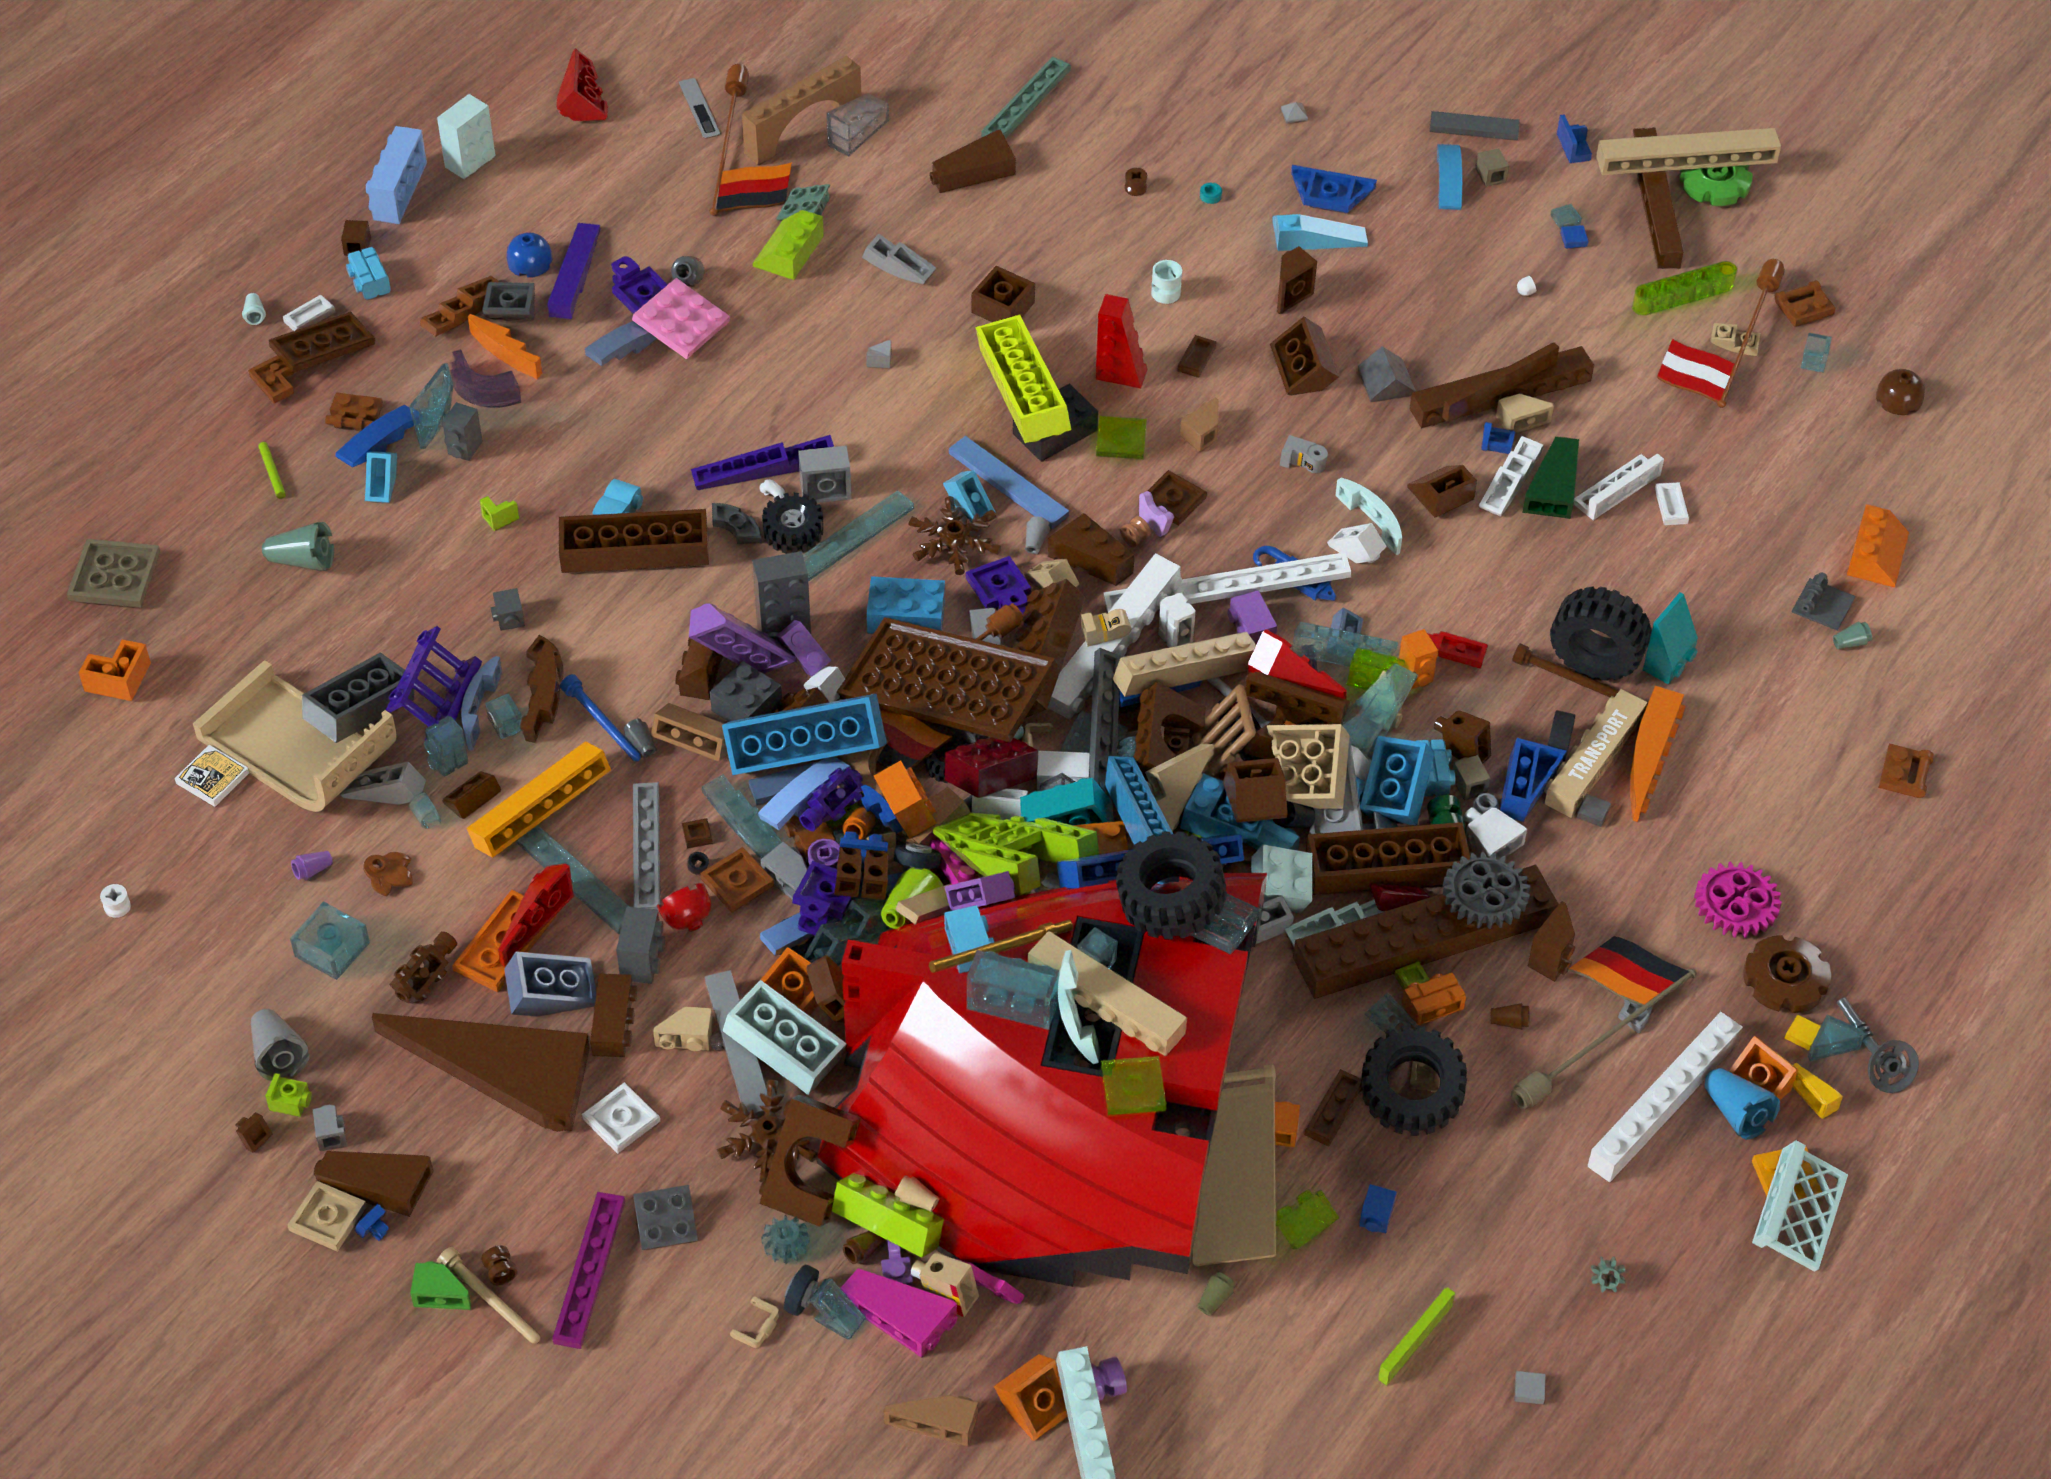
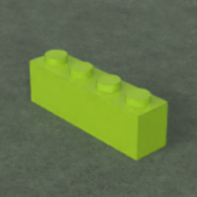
(886, 1216)

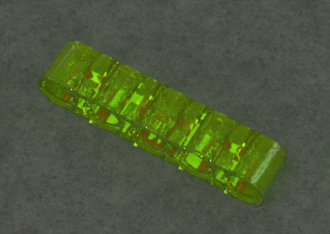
(1684, 288)

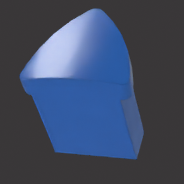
(1497, 439)

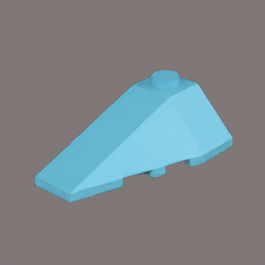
(1315, 233)

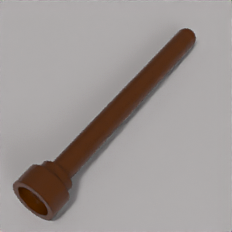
(1524, 656)

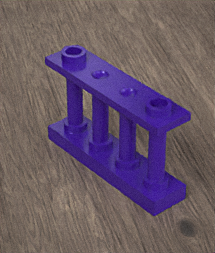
(455, 688)

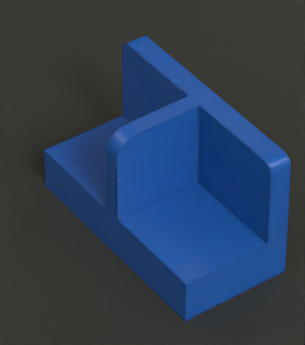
(1573, 140)

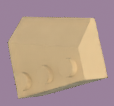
(1312, 762)

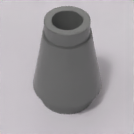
(640, 737)

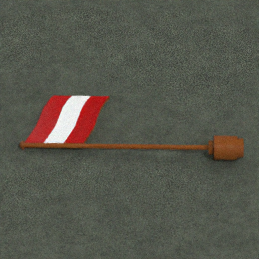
(1707, 372)

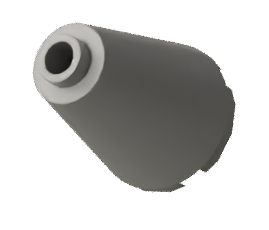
(276, 1046)

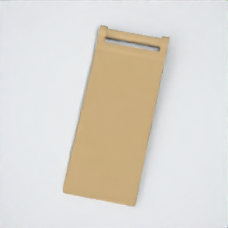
(1239, 1176)

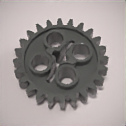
(1493, 896)

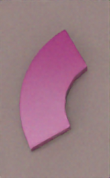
(998, 1286)

